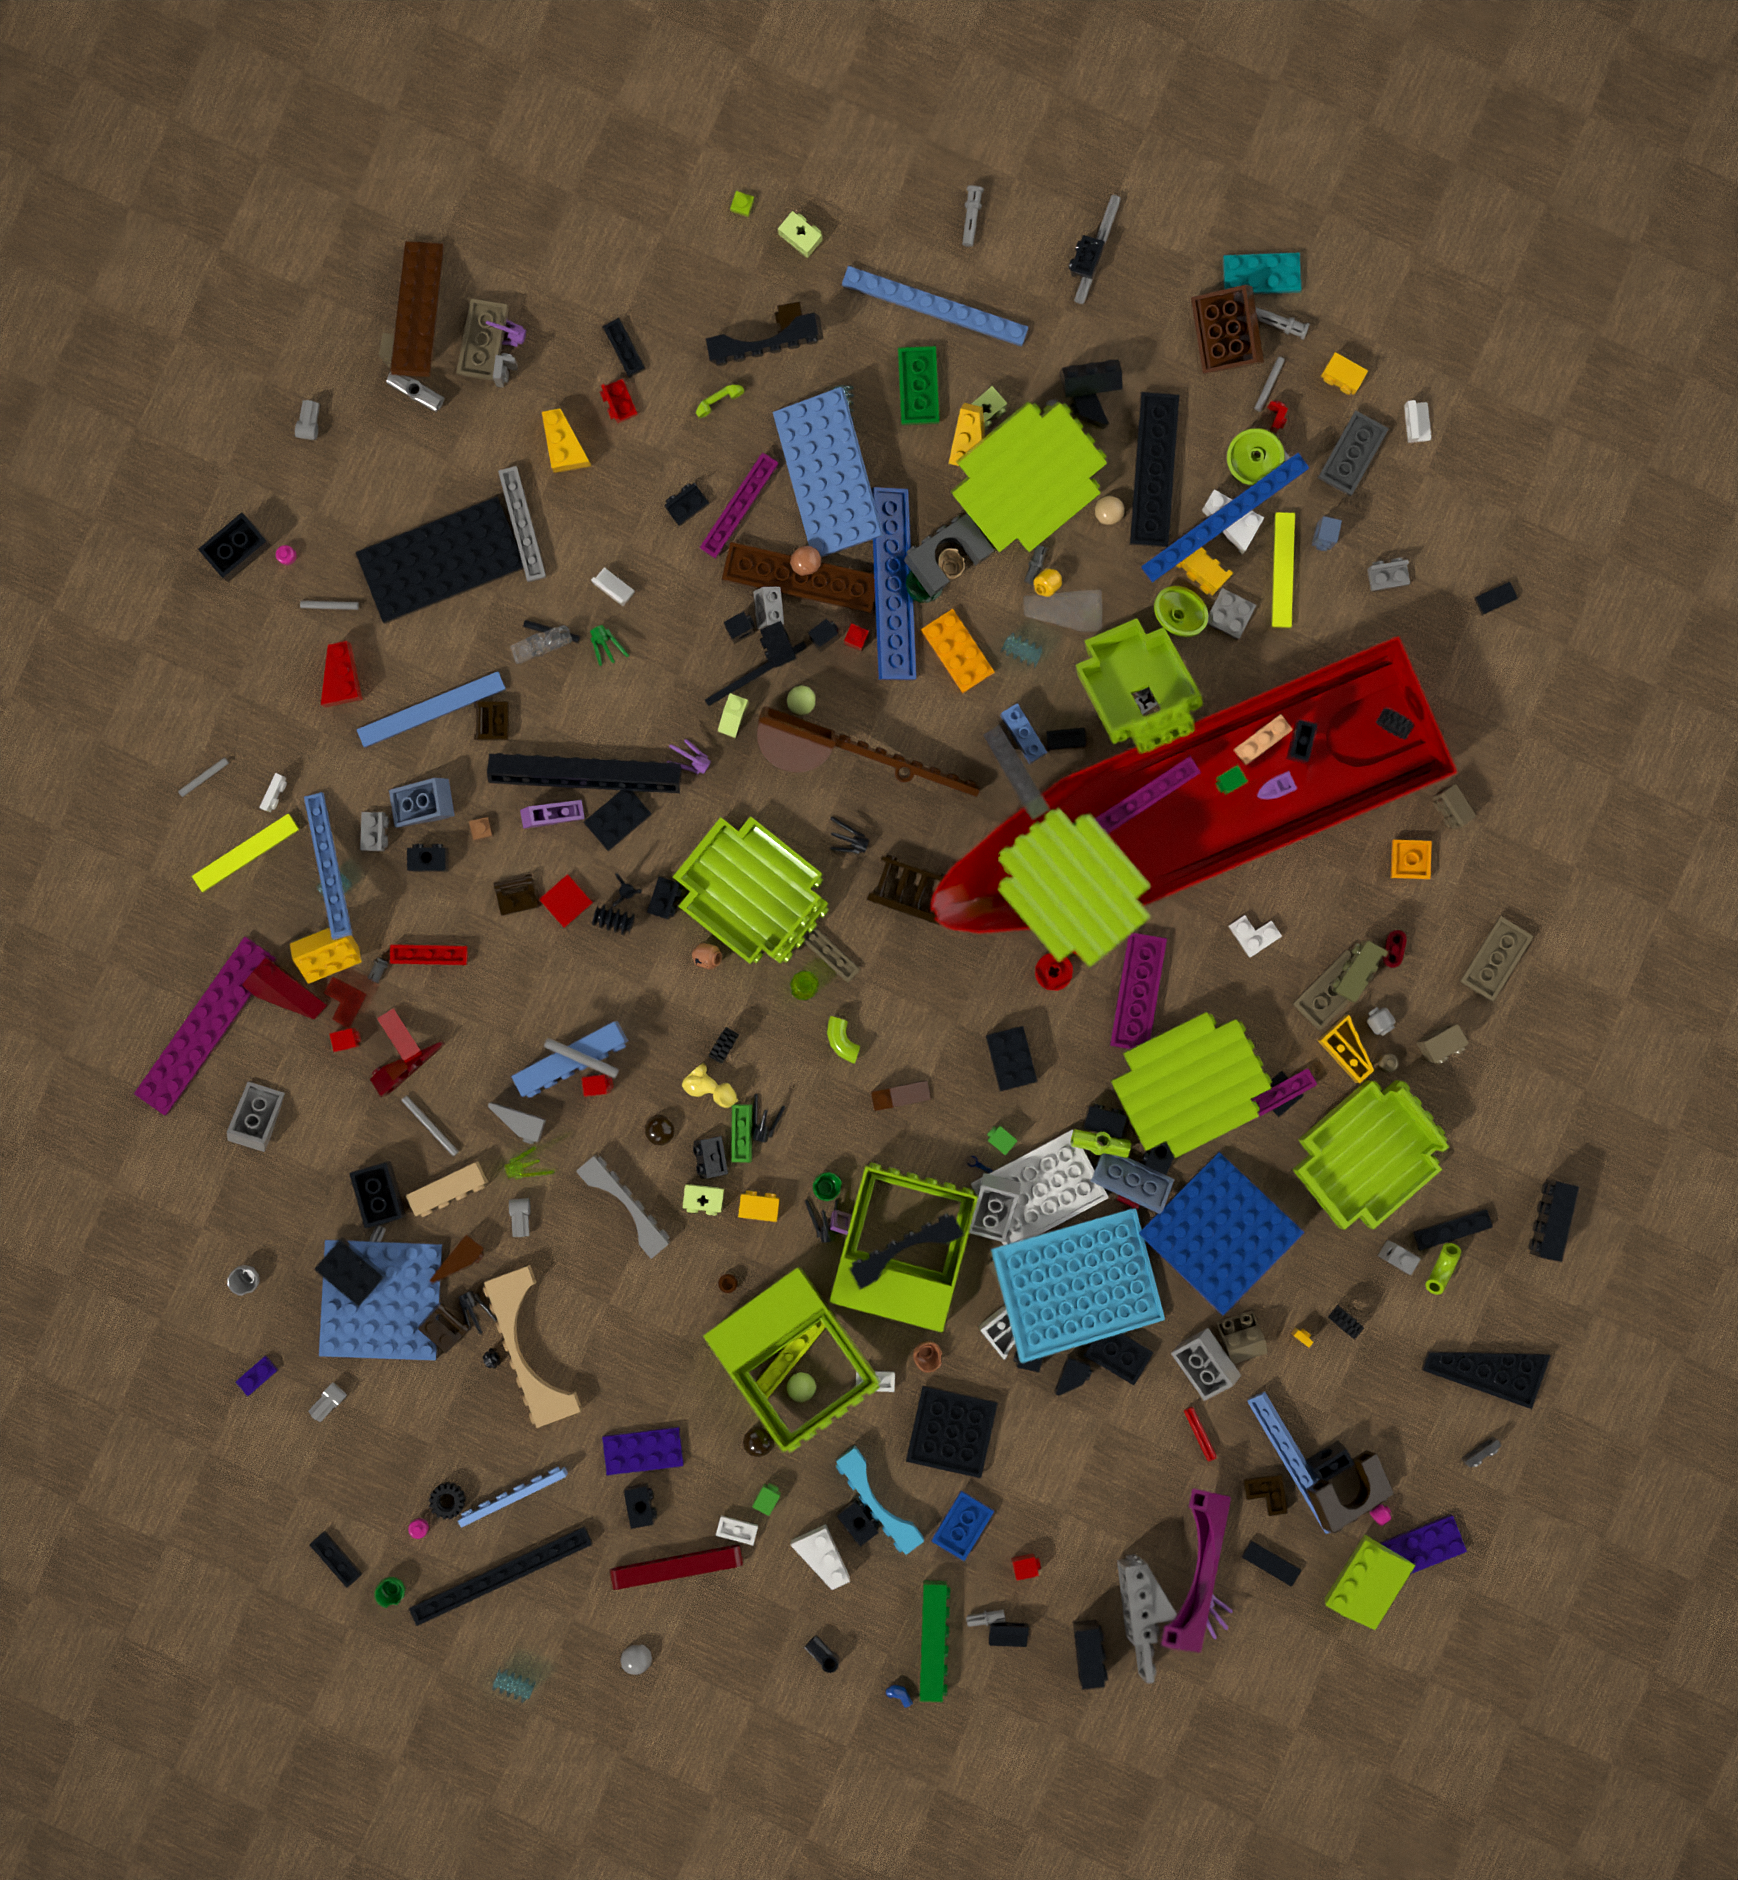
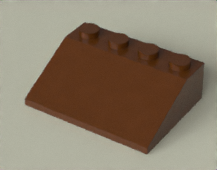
(1227, 329)

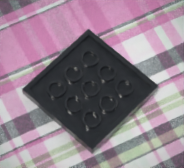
(951, 1431)

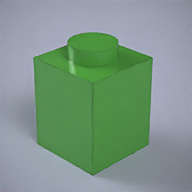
(1001, 1139)
(767, 1498)

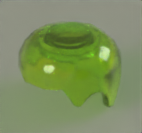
(804, 985)

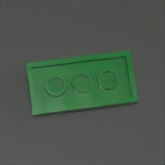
(918, 385)

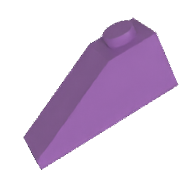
(551, 814)

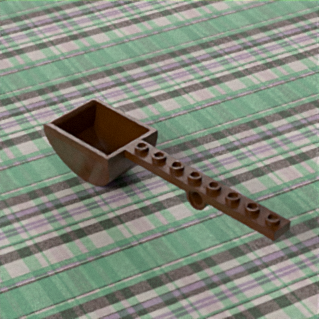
(803, 746)

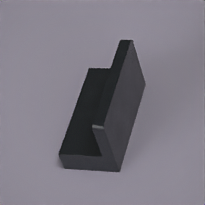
(1008, 1634)

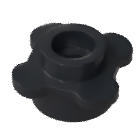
(491, 1359)

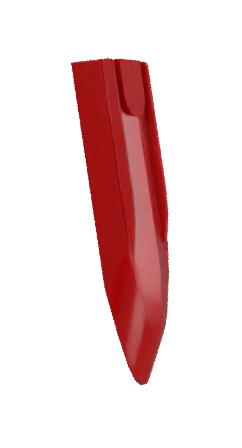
(1205, 832)

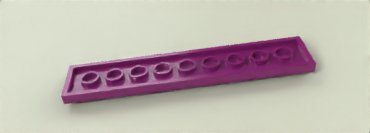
(201, 1029)

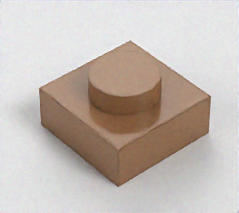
(480, 828)

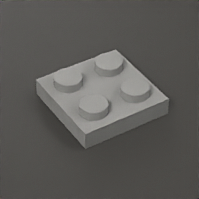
(1230, 614)

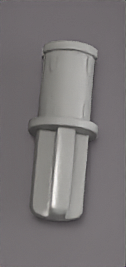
(986, 1618)

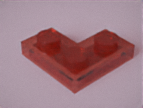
(350, 999)

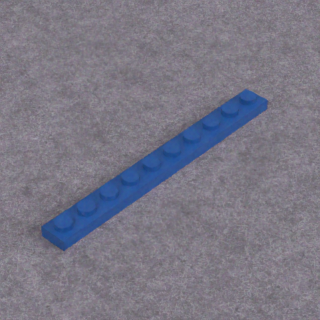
(1225, 517)

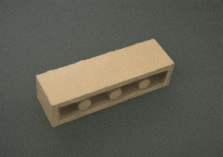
(447, 1188)

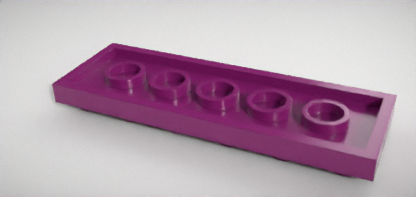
(1138, 990)

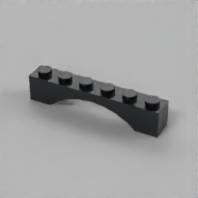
(802, 330)
(869, 1270)

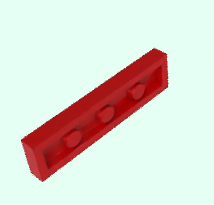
(429, 954)

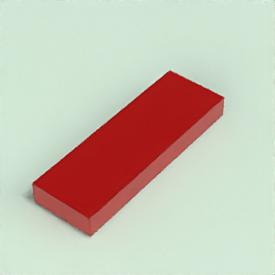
(399, 1035)

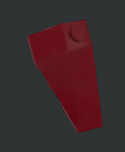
(280, 988)
(392, 1075)

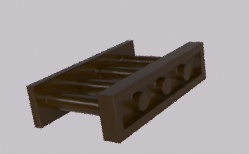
(896, 902)

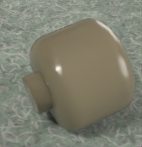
(1388, 1062)

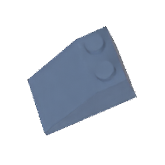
(421, 802)

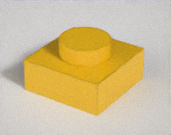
(1303, 1336)

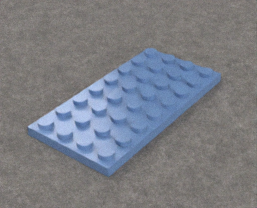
(828, 472)

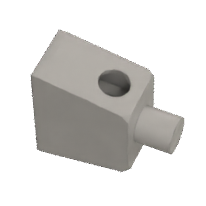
(1399, 1257)

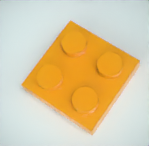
(1411, 859)

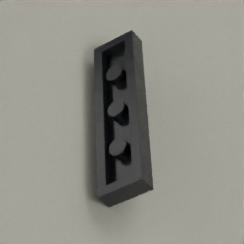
(1452, 1229)

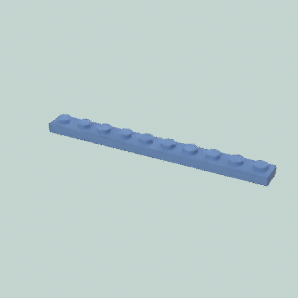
(935, 306)

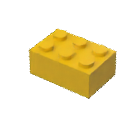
(322, 956)

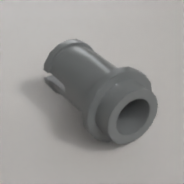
(378, 969)

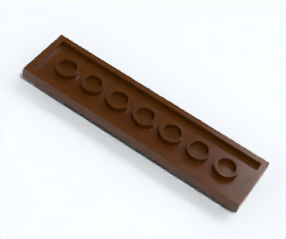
(417, 309)
(827, 585)

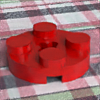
(1049, 982)

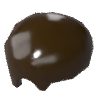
(659, 1130)
(758, 1442)

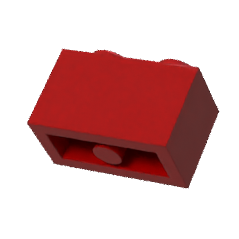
(597, 1085)

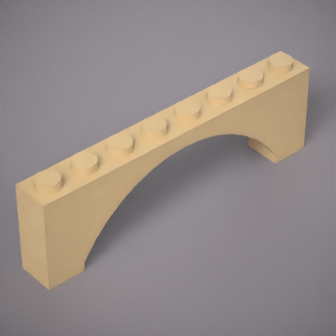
(544, 1400)

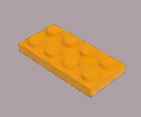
(957, 651)

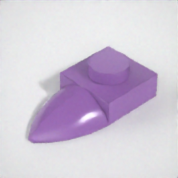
(1277, 787)

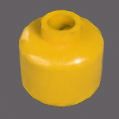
(1047, 582)

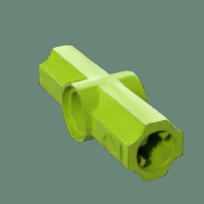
(1089, 1141)

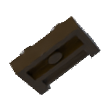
(497, 720)
(517, 901)
(438, 1332)

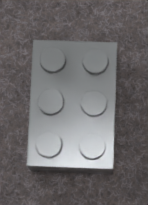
(1206, 1364)

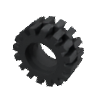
(1395, 723)
(723, 1045)
(1345, 1322)
(450, 1489)

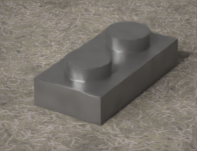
(1486, 1449)

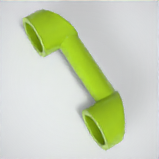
(733, 390)

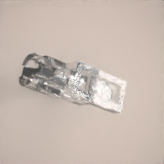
(541, 644)

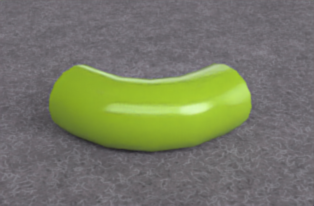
(839, 1041)
(1443, 1268)

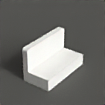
(1417, 421)
(613, 586)

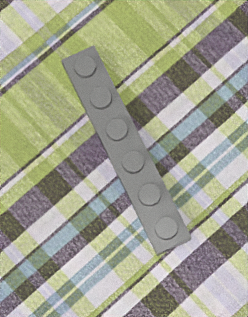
(522, 524)

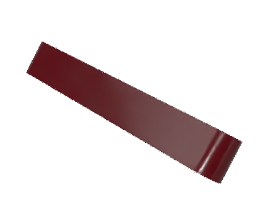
(676, 1567)

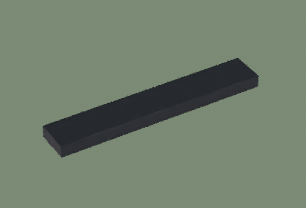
(748, 678)

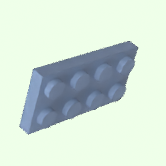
(1133, 1181)

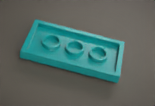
(1263, 272)

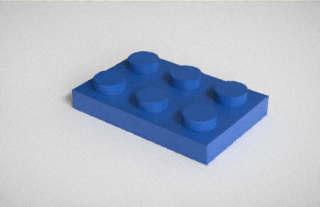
(962, 1525)

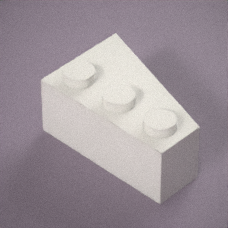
(1241, 531)
(999, 1331)

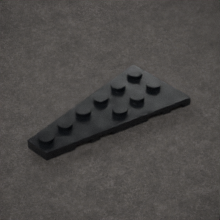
(1503, 1375)

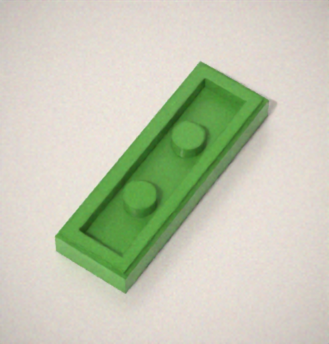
(742, 1133)

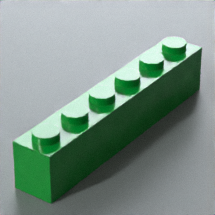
(933, 1641)

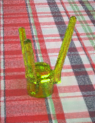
(515, 1168)

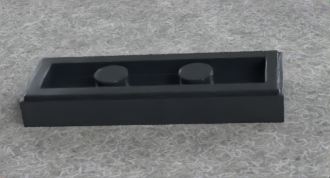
(624, 347)
(335, 1559)
(1271, 1563)

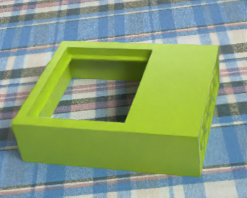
(903, 1289)
(766, 1328)

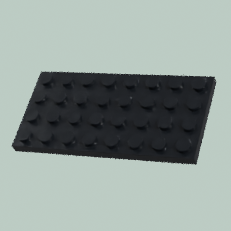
(440, 560)

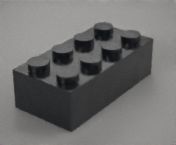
(1553, 1220)

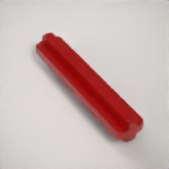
(1200, 1434)

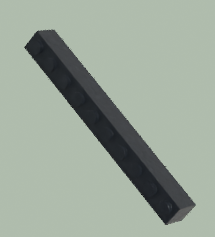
(584, 773)

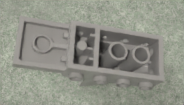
(1142, 1607)

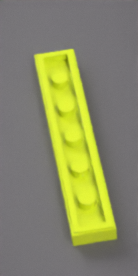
(1283, 570)
(245, 853)
(787, 1359)

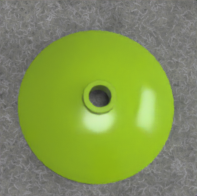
(1244, 463)
(1181, 611)

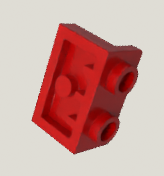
(619, 401)

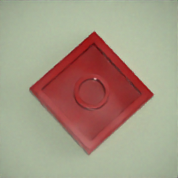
(566, 901)

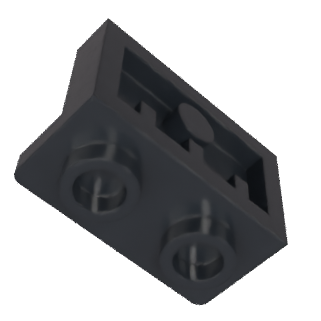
(1087, 257)
(686, 504)
(664, 898)
(710, 1157)

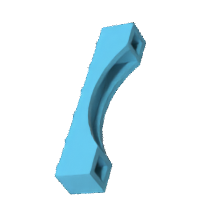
(902, 1531)

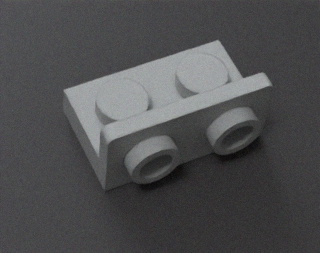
(502, 363)
(1389, 574)
(768, 606)
(373, 831)

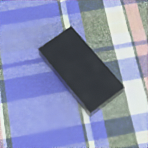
(1496, 598)
(1066, 739)

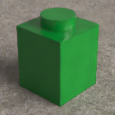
(1230, 780)

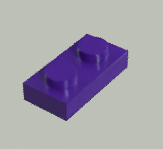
(256, 1376)

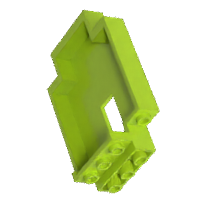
(1128, 662)

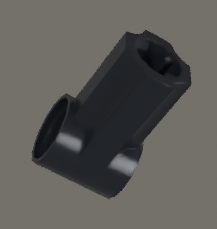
(821, 1652)

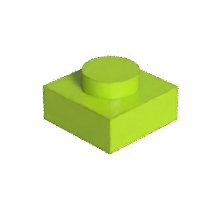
(742, 203)

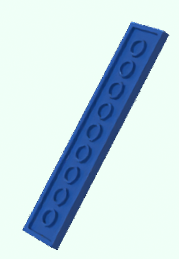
(892, 599)

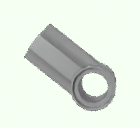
(307, 425)
(519, 1211)
(330, 1398)

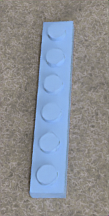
(505, 1499)

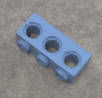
(1023, 733)

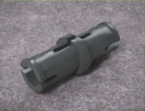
(1035, 564)

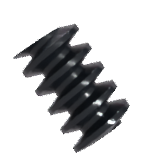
(613, 920)

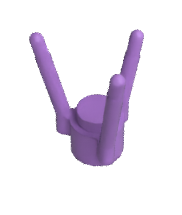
(516, 332)
(700, 763)
(1216, 1615)

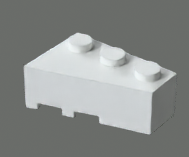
(822, 1556)

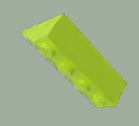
(1368, 1583)

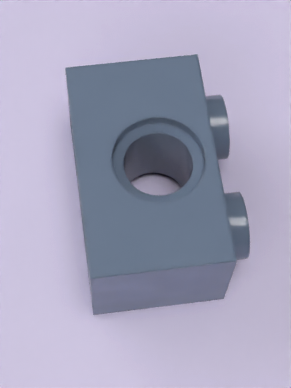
(1326, 533)

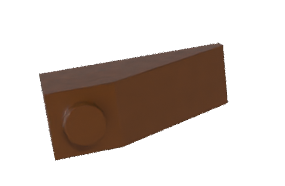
(900, 1095)
(461, 1258)

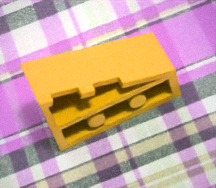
(968, 432)
(562, 443)
(1205, 571)
(1346, 1049)

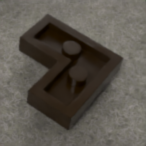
(1269, 1487)

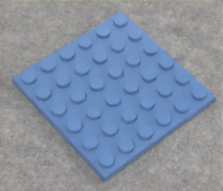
(390, 1315)

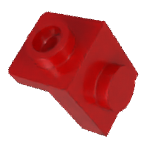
(1279, 420)

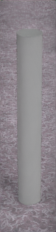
(1269, 384)
(329, 605)
(203, 777)

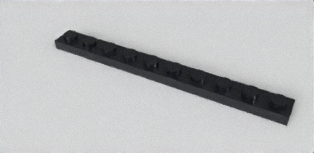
(500, 1576)

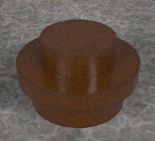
(727, 1283)

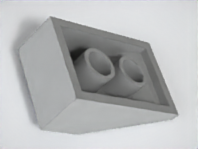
(255, 1116)
(994, 1207)

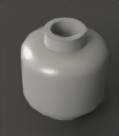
(1381, 1021)

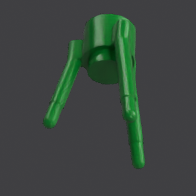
(600, 636)

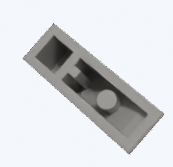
(522, 1123)

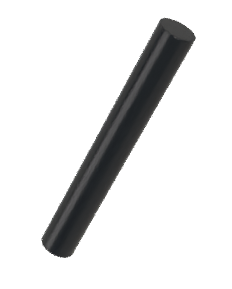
(543, 628)

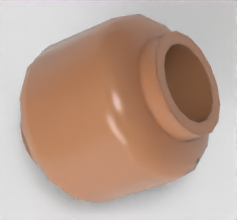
(706, 956)

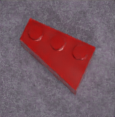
(340, 676)

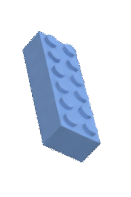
(559, 1066)

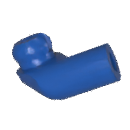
(901, 1693)

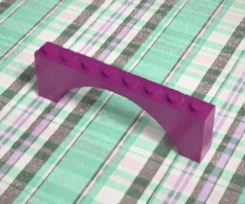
(1189, 1625)

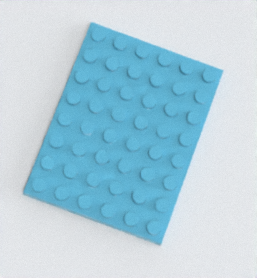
(1077, 1284)

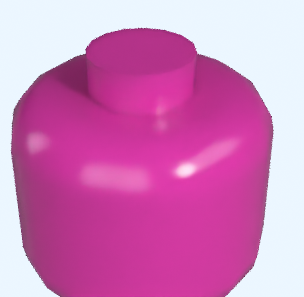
(286, 555)
(1381, 1514)
(418, 1528)

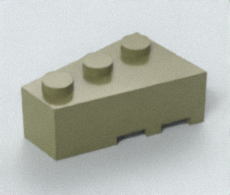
(1358, 970)

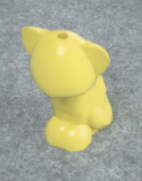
(699, 1084)

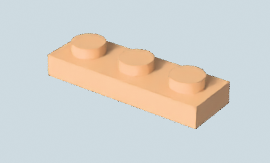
(1263, 739)

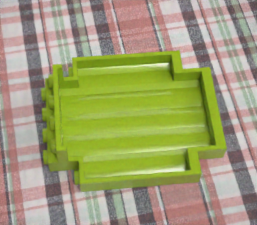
(1029, 475)
(1073, 887)
(751, 891)
(1191, 1084)
(1370, 1154)

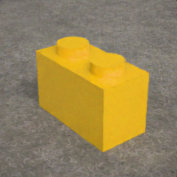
(1344, 374)
(759, 1206)

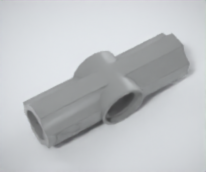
(424, 396)

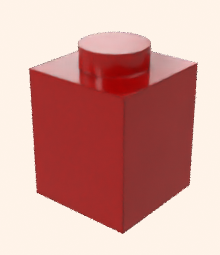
(856, 637)
(345, 1039)
(1026, 1566)

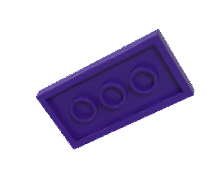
(643, 1451)
(1428, 1543)

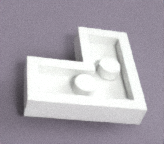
(1252, 940)

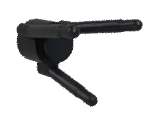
(858, 843)
(626, 891)
(762, 1131)
(825, 1233)
(467, 1302)

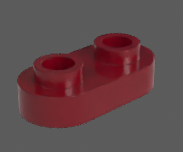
(1395, 949)

